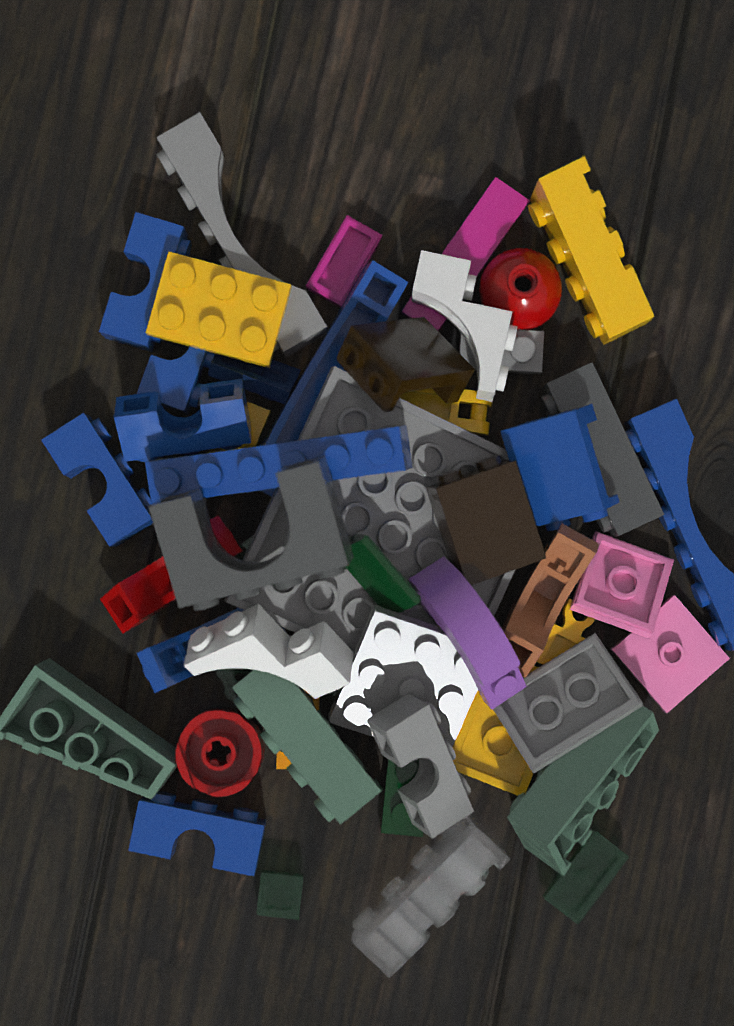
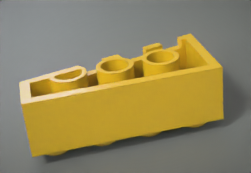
(589, 252)

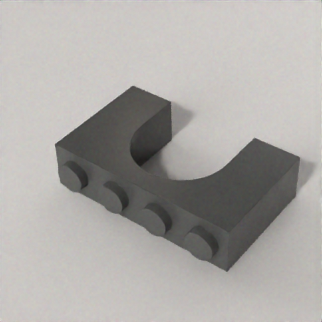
(205, 571)

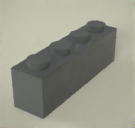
(613, 450)

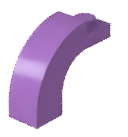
(471, 629)

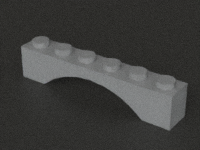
(199, 163)

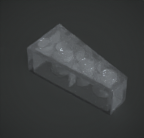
(427, 894)

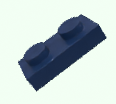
(270, 383)

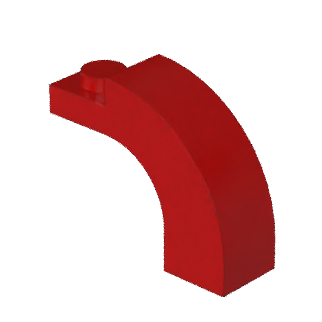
(151, 588)

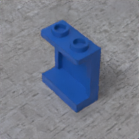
(559, 467)

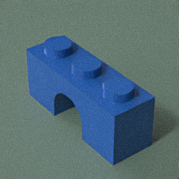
(146, 244)
(177, 379)
(151, 432)
(84, 446)
(234, 835)

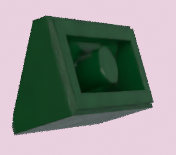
(380, 576)

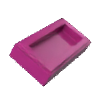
(344, 261)

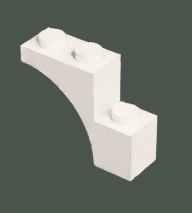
(442, 286)
(253, 640)

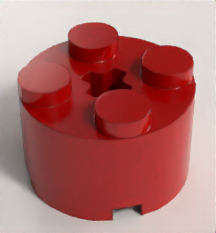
(209, 772)

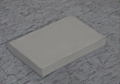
(567, 703)

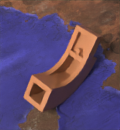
(546, 593)

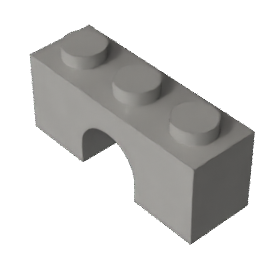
(437, 792)

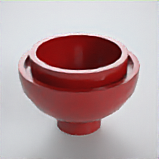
(528, 308)

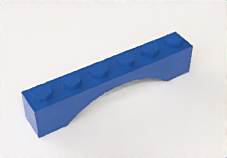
(368, 302)
(664, 447)
(256, 467)

